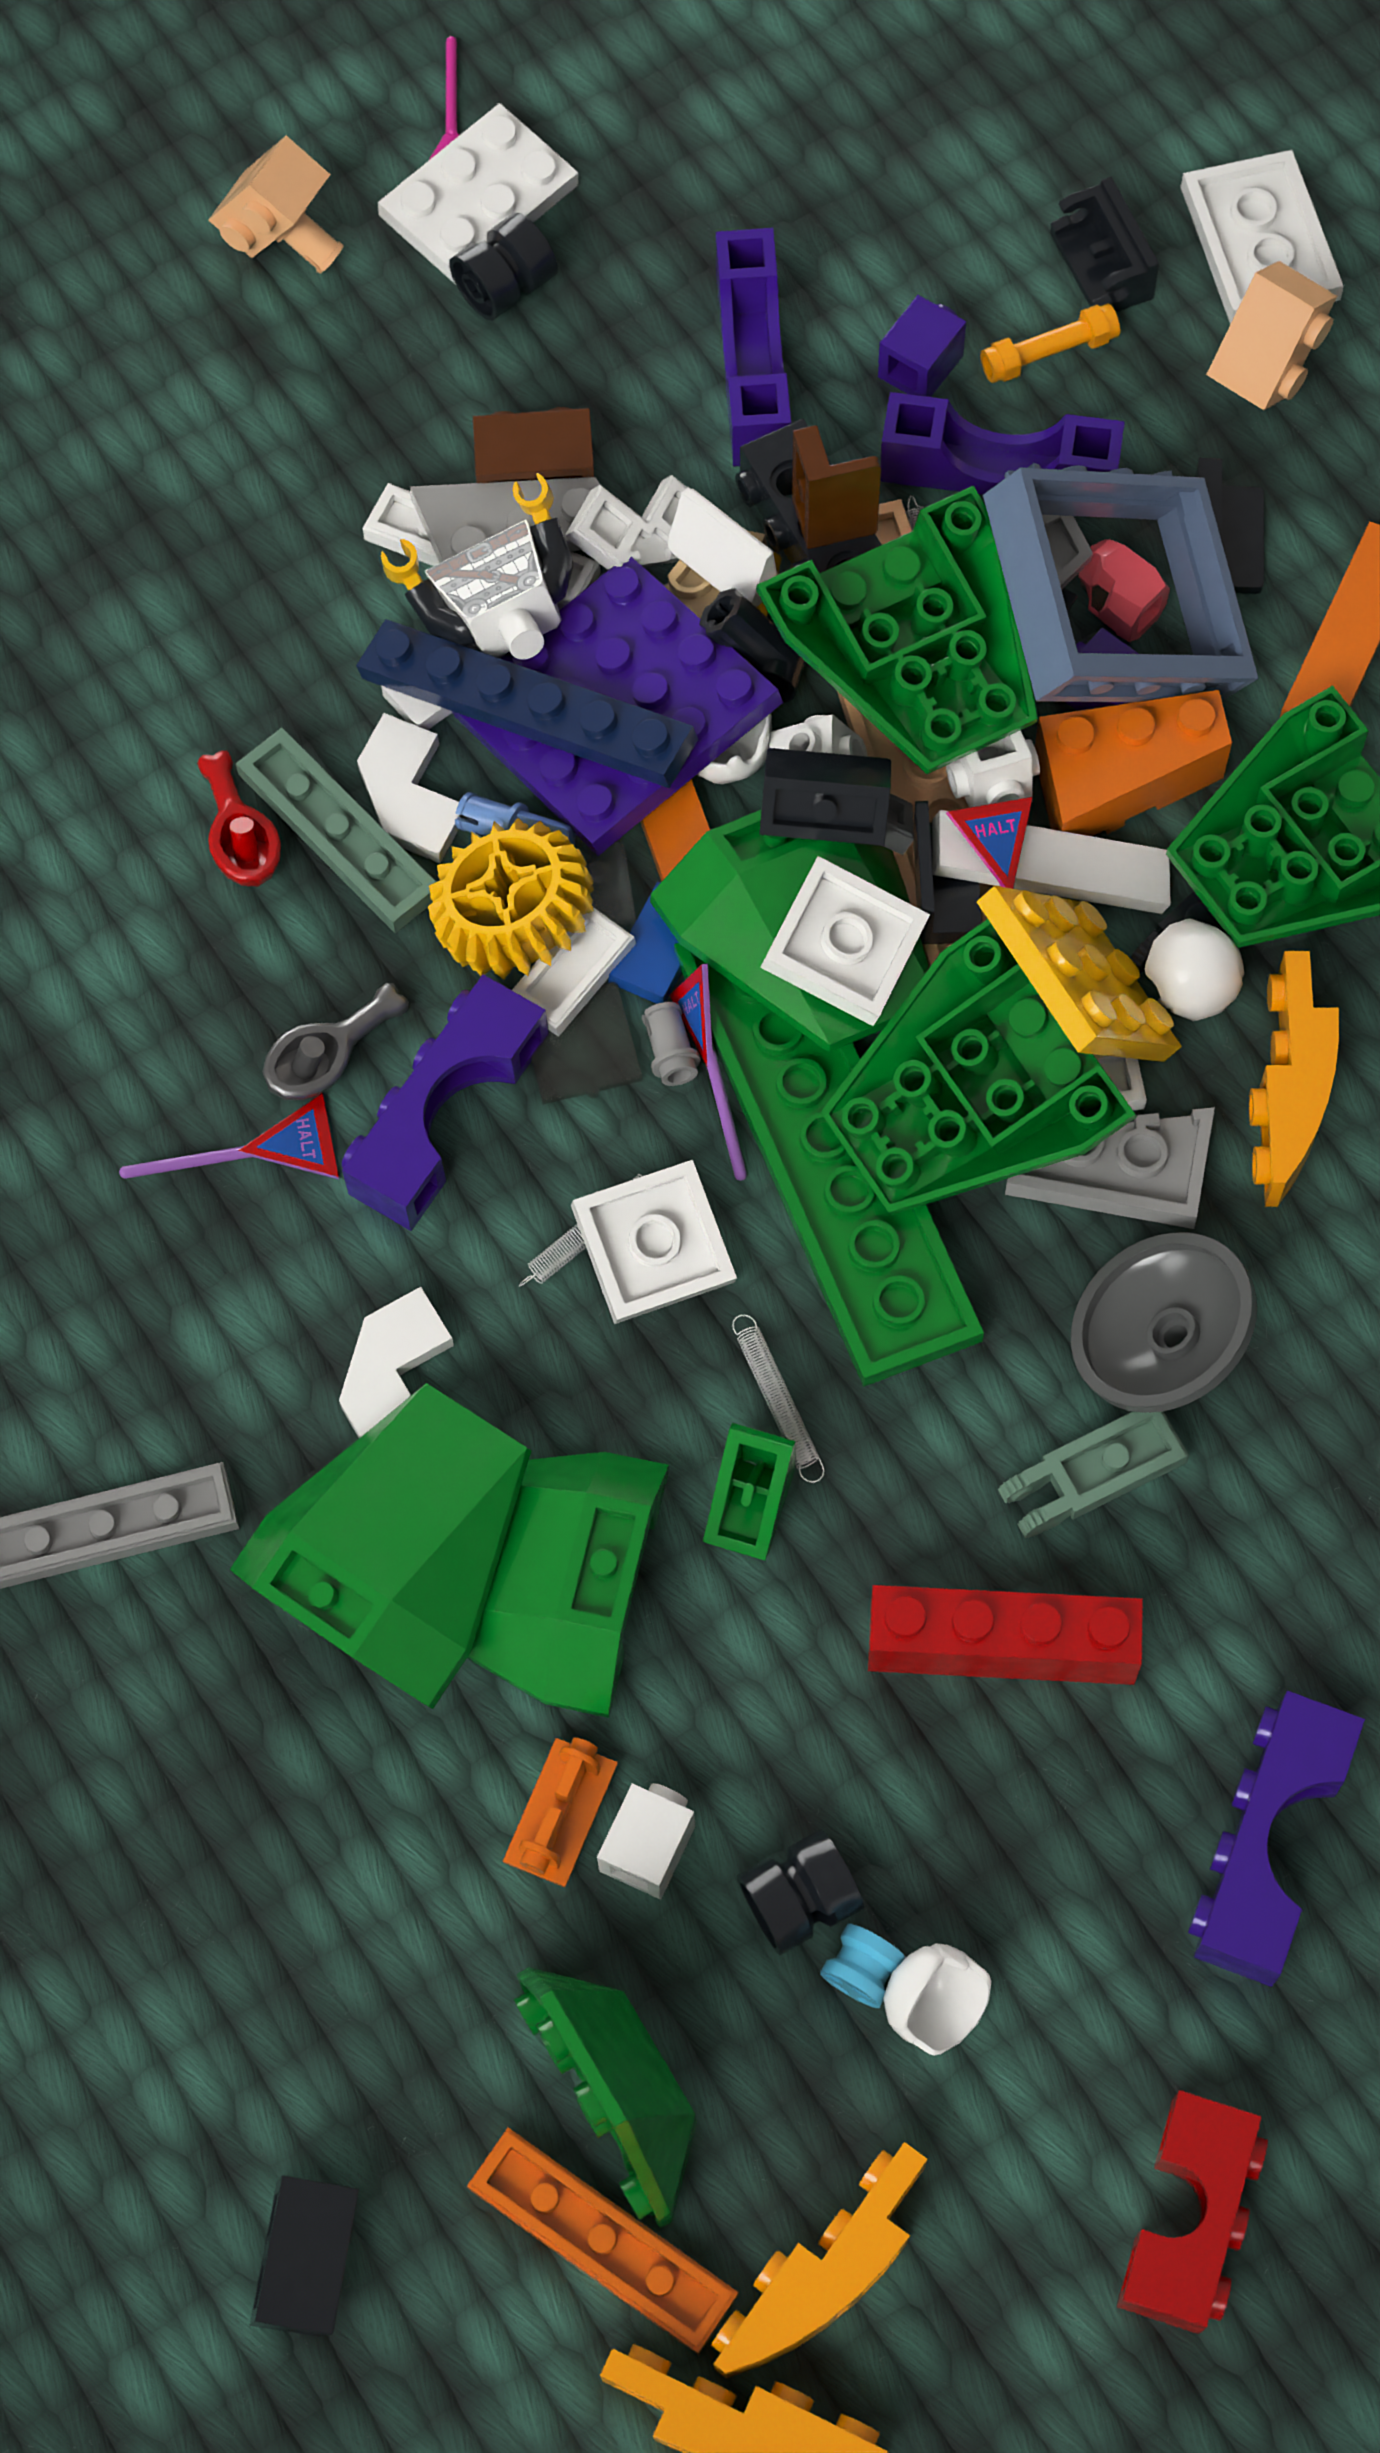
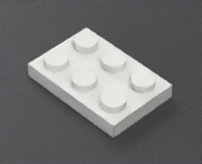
(476, 185)
(1254, 217)

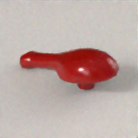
(240, 838)

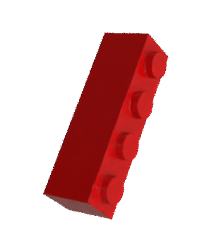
(1005, 1634)

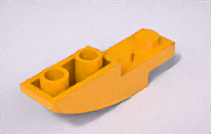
(1297, 1081)
(810, 2293)
(705, 2422)

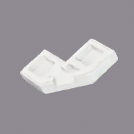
(614, 532)
(391, 774)
(387, 1347)

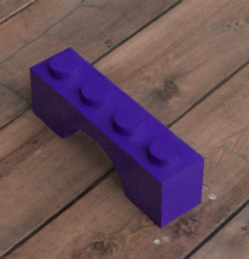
(751, 335)
(938, 449)
(485, 1040)
(1250, 1916)

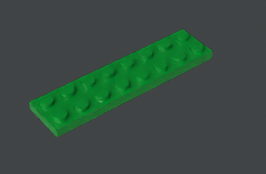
(877, 1270)

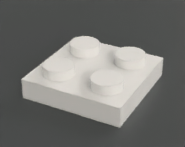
(845, 941)
(653, 1241)

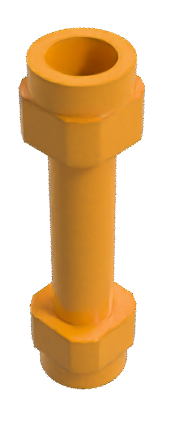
(1094, 326)

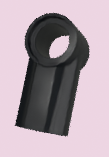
(739, 624)

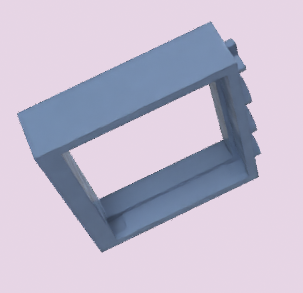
(1196, 562)

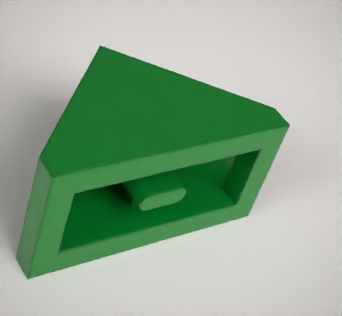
(750, 1491)

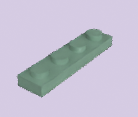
(337, 829)

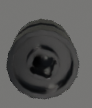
(508, 262)
(800, 1892)

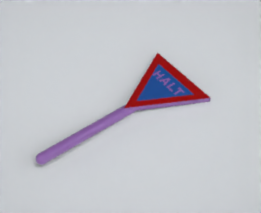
(695, 1008)
(297, 1142)

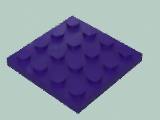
(648, 650)

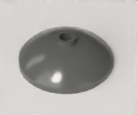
(1150, 1301)

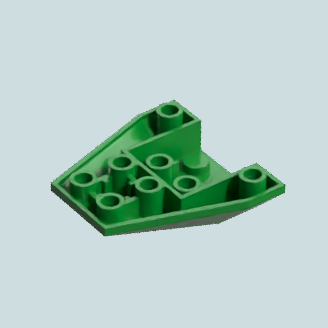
(916, 634)
(1290, 830)
(733, 898)
(970, 1084)
(396, 1541)
(569, 1578)
(622, 2079)

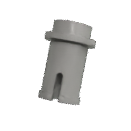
(674, 1058)

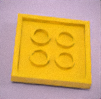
(1081, 974)

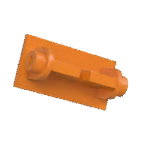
(561, 1811)

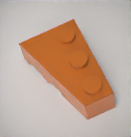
(1129, 758)

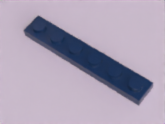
(528, 703)

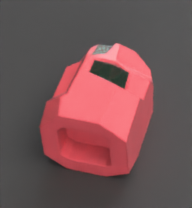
(1123, 589)

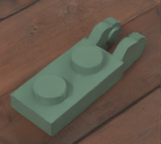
(1098, 1469)

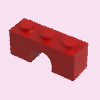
(1181, 2276)

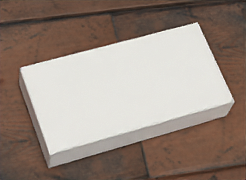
(577, 973)

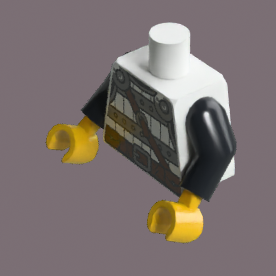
(499, 590)

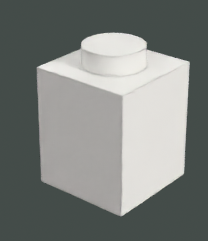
(647, 1838)

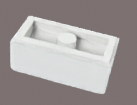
(719, 547)

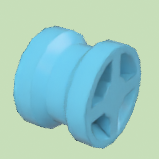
(862, 1965)

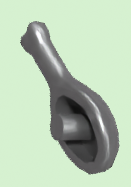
(316, 1054)

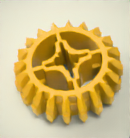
(511, 898)

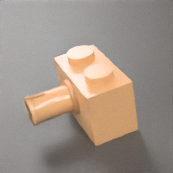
(271, 206)
(1273, 335)

